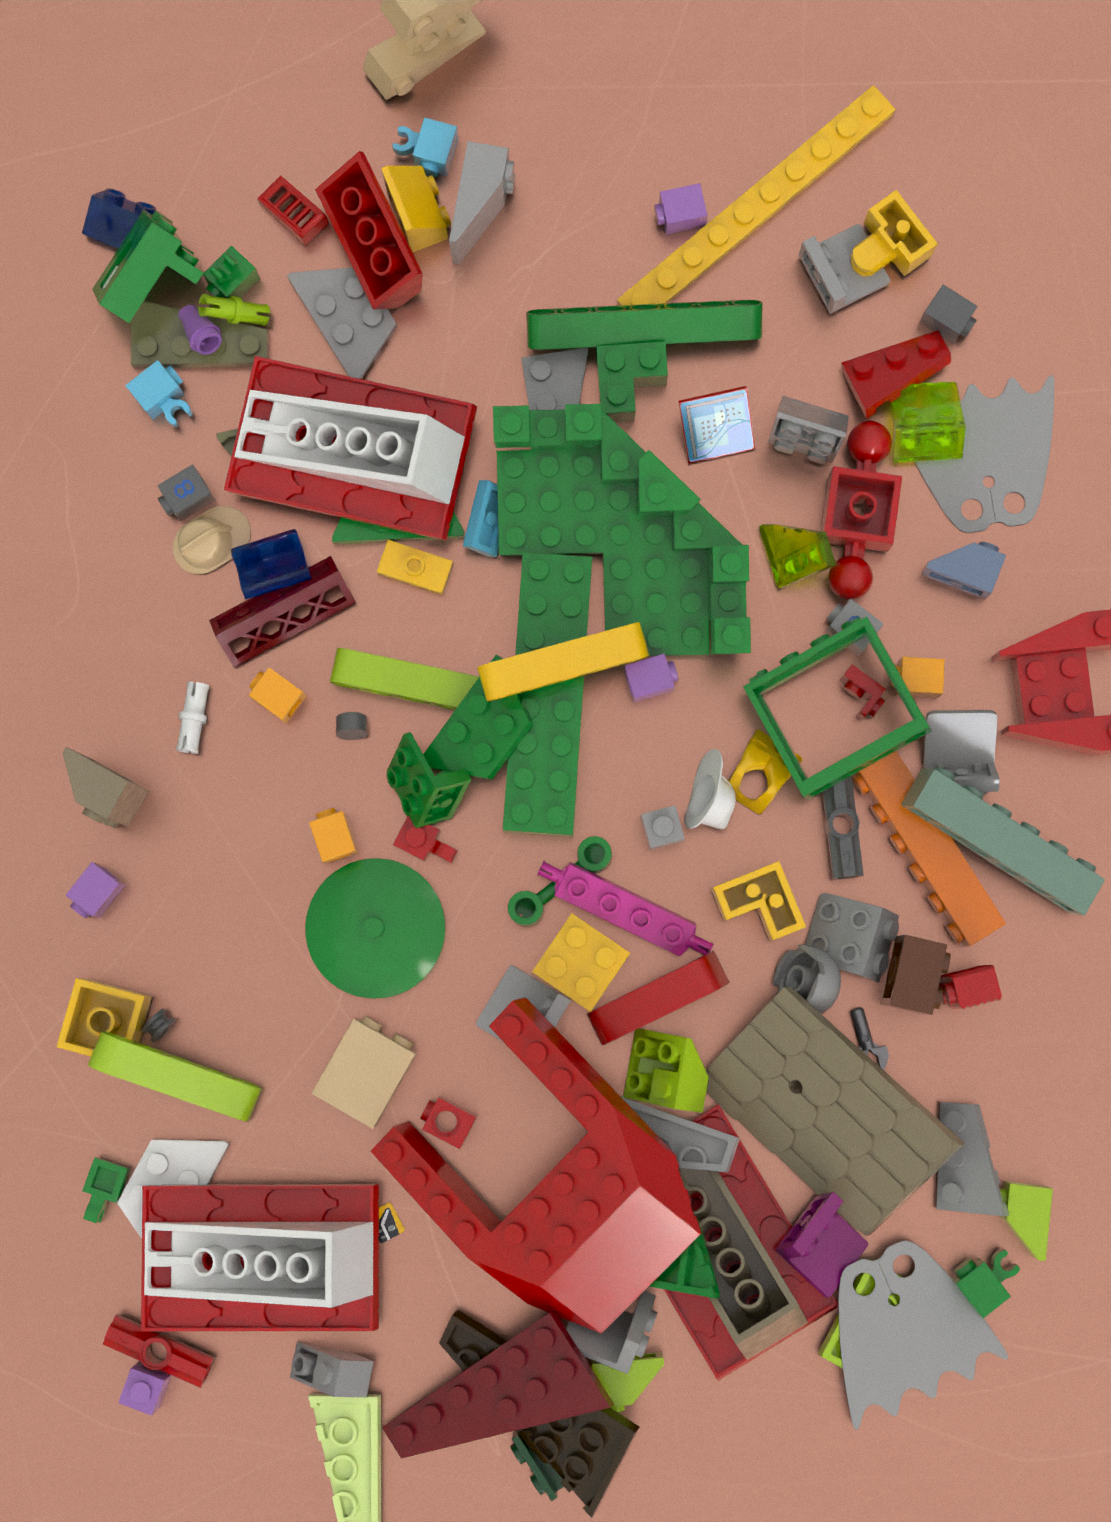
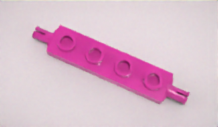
(625, 909)

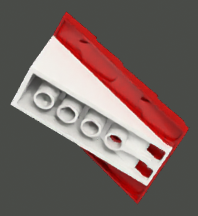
(350, 448)
(260, 1257)

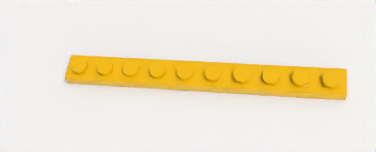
(762, 201)

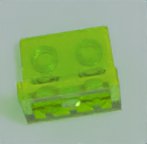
(928, 423)

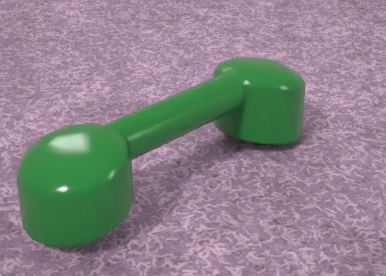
(593, 855)

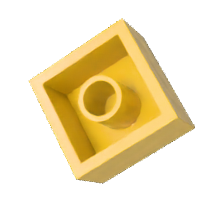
(581, 962)
(100, 1008)

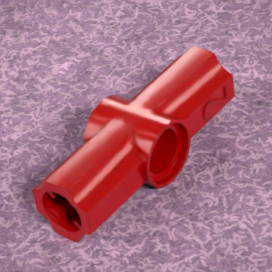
(180, 1360)

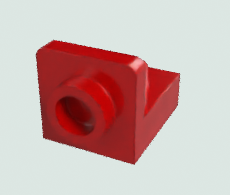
(859, 685)

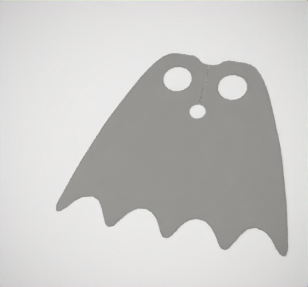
(1003, 440)
(908, 1343)

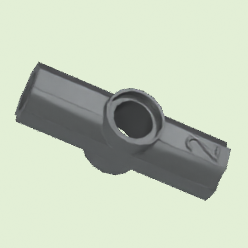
(843, 848)

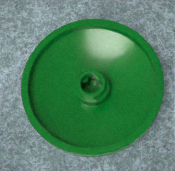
(375, 928)

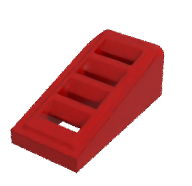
(311, 228)

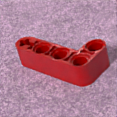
(658, 998)

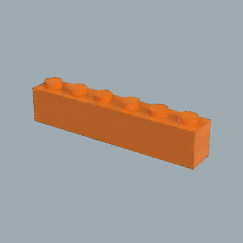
(932, 854)

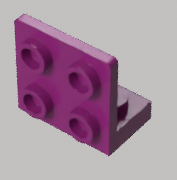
(822, 1244)

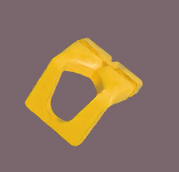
(761, 755)

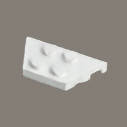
(170, 1163)

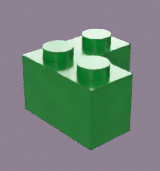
(625, 368)

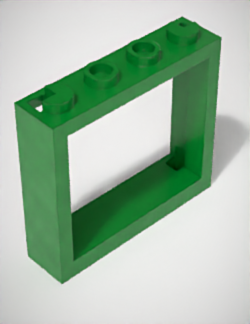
(795, 664)

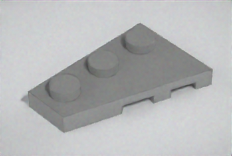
(554, 378)

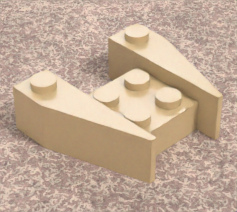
(424, 40)

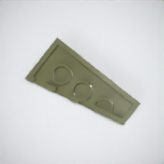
(161, 337)

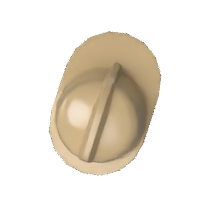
(208, 539)

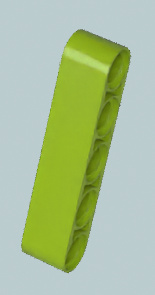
(400, 679)
(174, 1076)

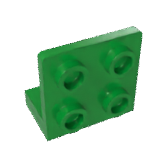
(422, 794)

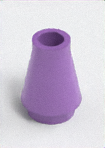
(200, 331)

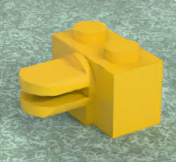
(894, 237)

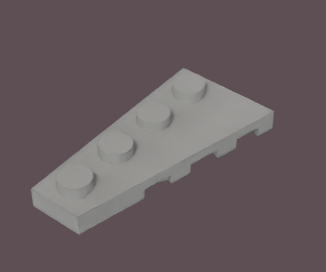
(693, 1143)

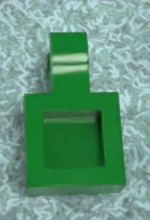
(105, 1184)

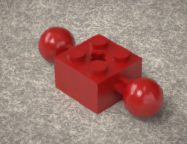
(877, 492)

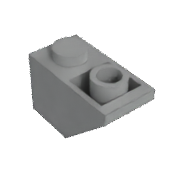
(331, 1370)

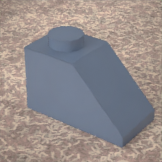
(968, 568)

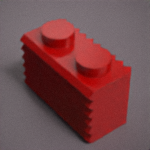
(970, 987)

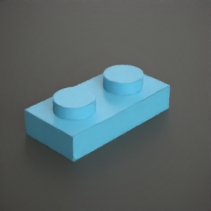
(482, 528)

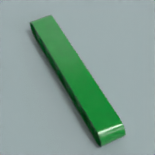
(644, 324)

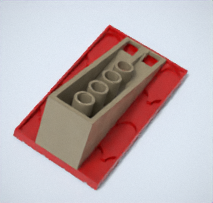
(741, 1230)

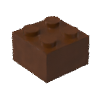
(915, 975)

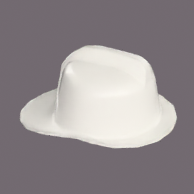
(711, 795)

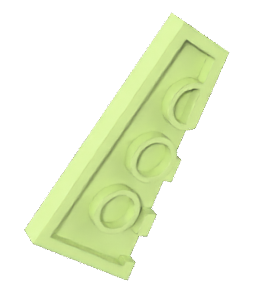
(352, 1453)

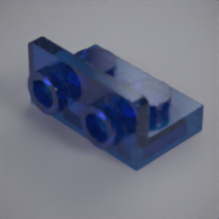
(271, 563)

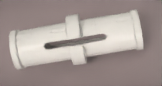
(192, 717)

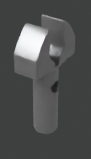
(865, 1039)

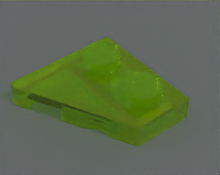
(796, 552)

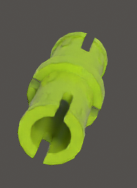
(233, 310)

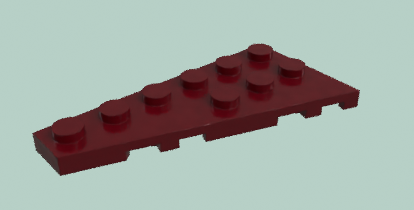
(515, 1387)

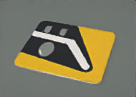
(389, 1223)

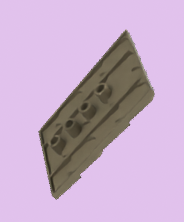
(829, 1111)

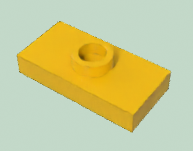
(415, 567)

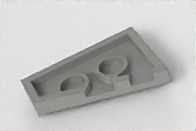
(968, 1177)

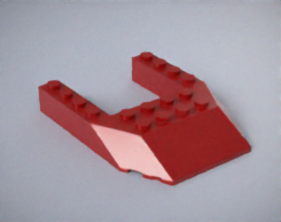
(593, 1224)

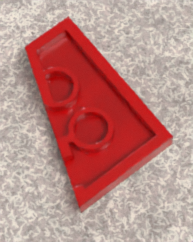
(890, 370)

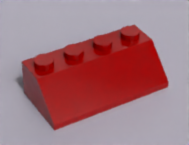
(370, 234)

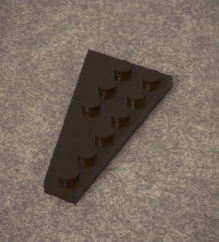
(580, 1448)

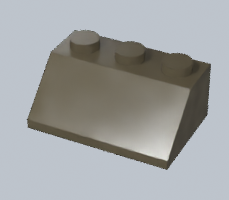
(103, 792)

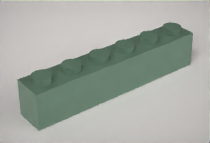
(1003, 841)

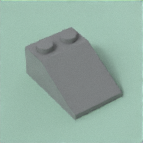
(481, 195)

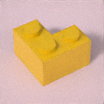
(768, 893)

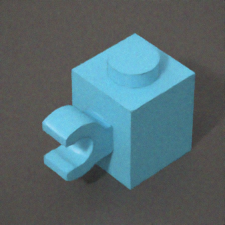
(431, 147)
(159, 392)

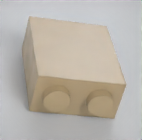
(365, 1071)

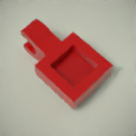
(422, 841)

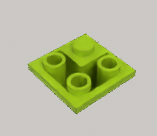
(666, 1072)

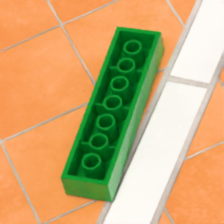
(545, 762)

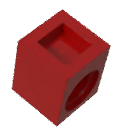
(464, 1118)

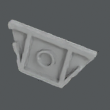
(344, 316)

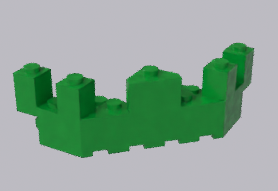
(600, 493)

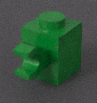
(230, 275)
(983, 1284)

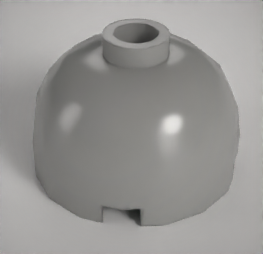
(811, 975)

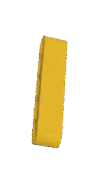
(563, 661)

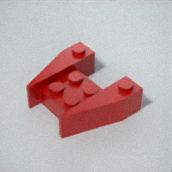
(1056, 687)

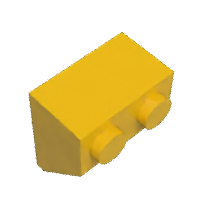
(415, 205)

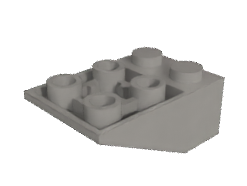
(808, 430)

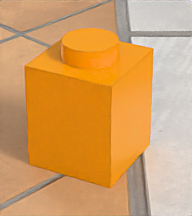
(922, 676)
(276, 694)
(333, 835)

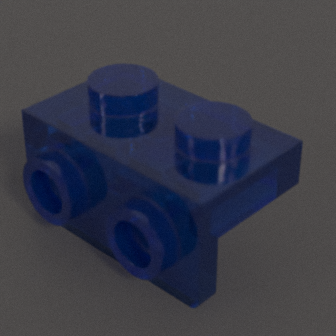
(112, 216)

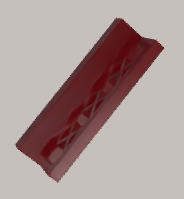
(271, 605)

